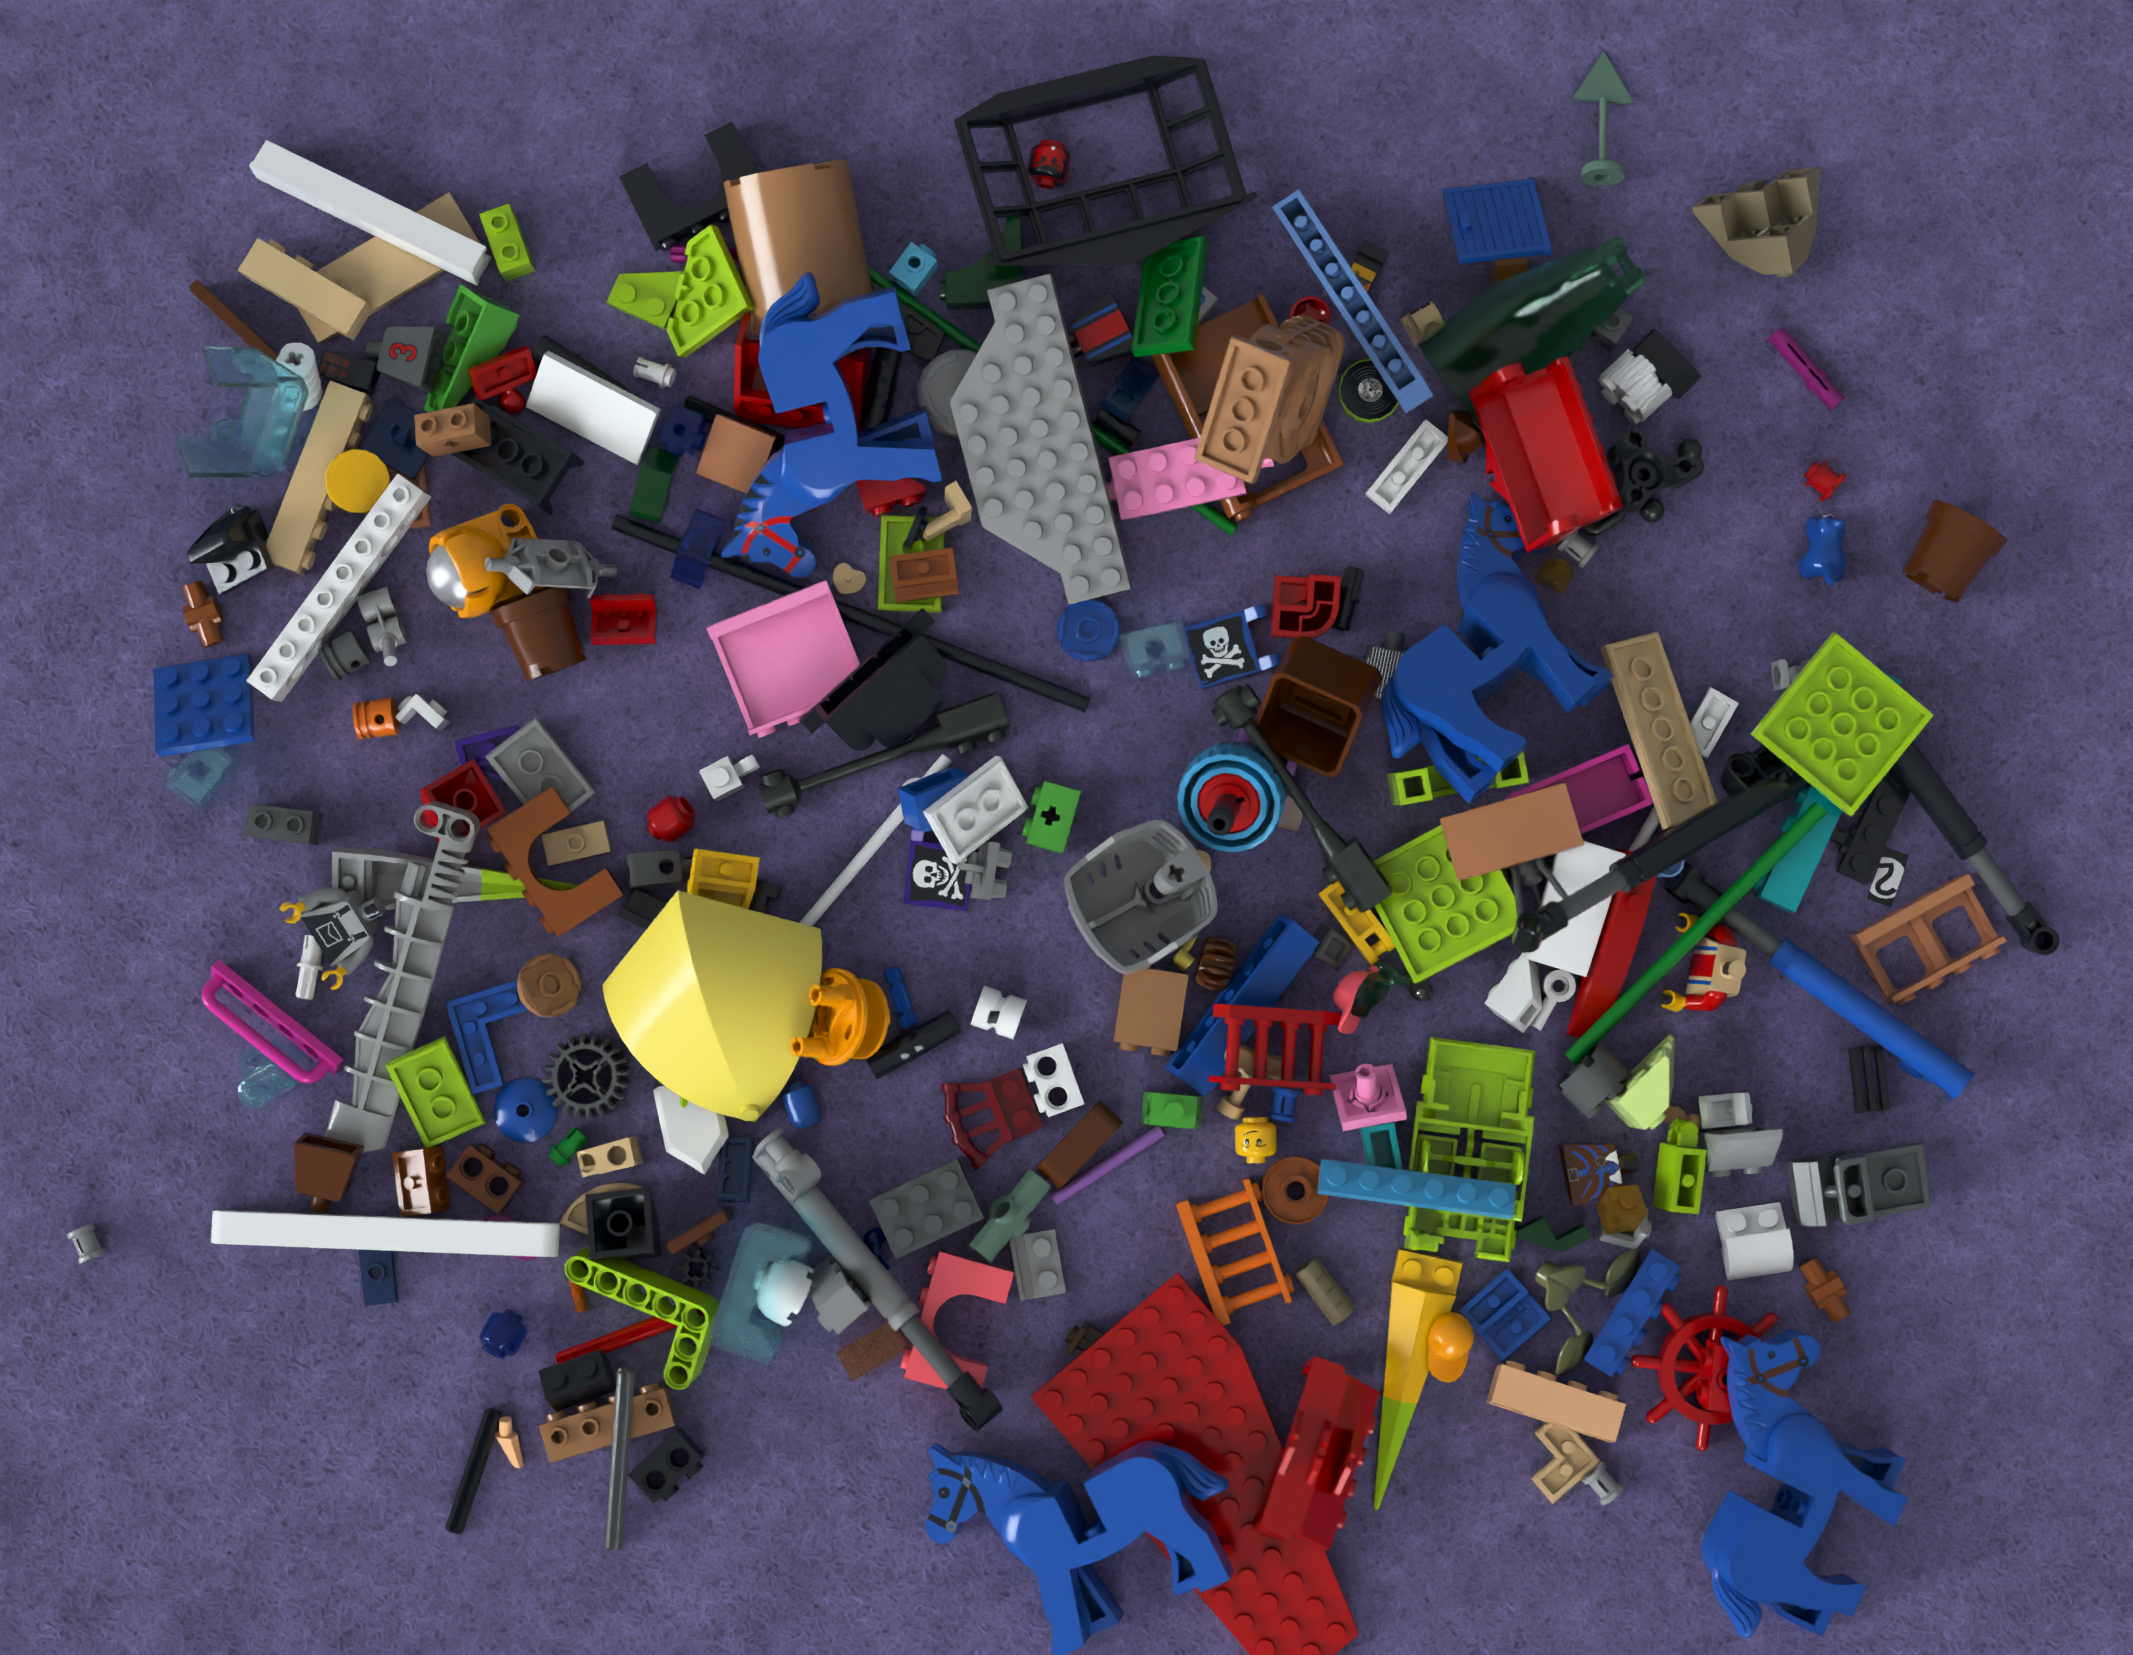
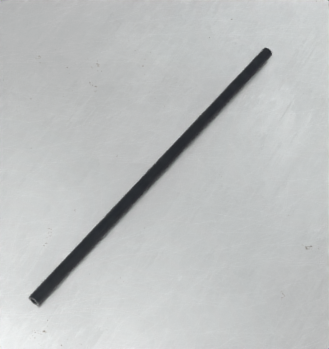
(862, 617)

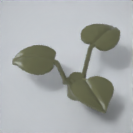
(1562, 1283)

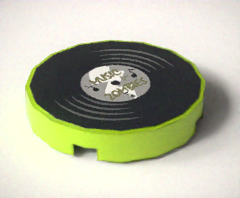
(1365, 393)

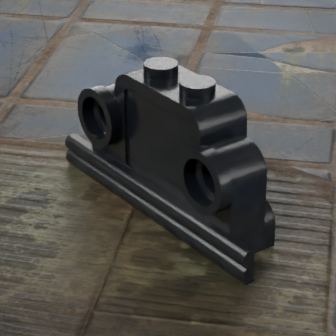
(886, 692)

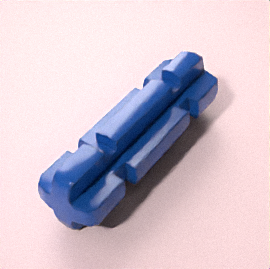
(900, 997)

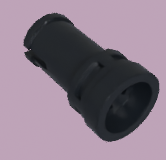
(1122, 430)

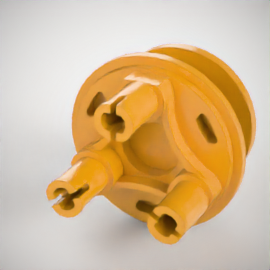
(847, 1019)

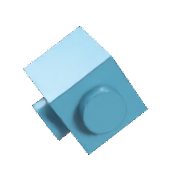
(914, 268)

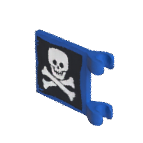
(1225, 649)

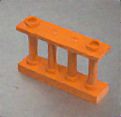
(1203, 1245)

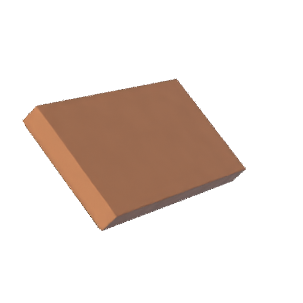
(1511, 832)

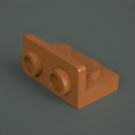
(421, 1181)

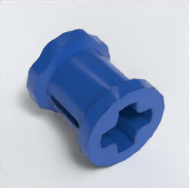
(1276, 1111)

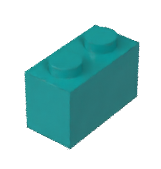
(1381, 1146)

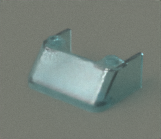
(267, 423)

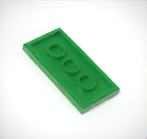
(1170, 298)

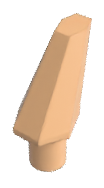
(509, 1441)

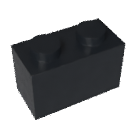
(577, 1380)

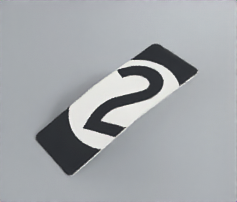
(1888, 877)

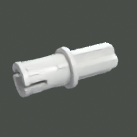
(309, 964)

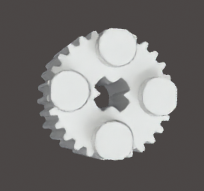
(1634, 386)

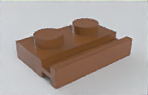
(924, 575)

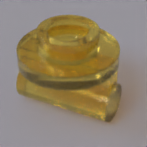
(1555, 574)

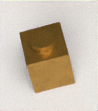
(1621, 1209)

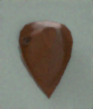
(1462, 436)

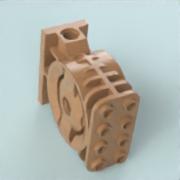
(1270, 396)

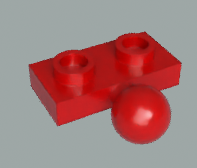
(502, 375)

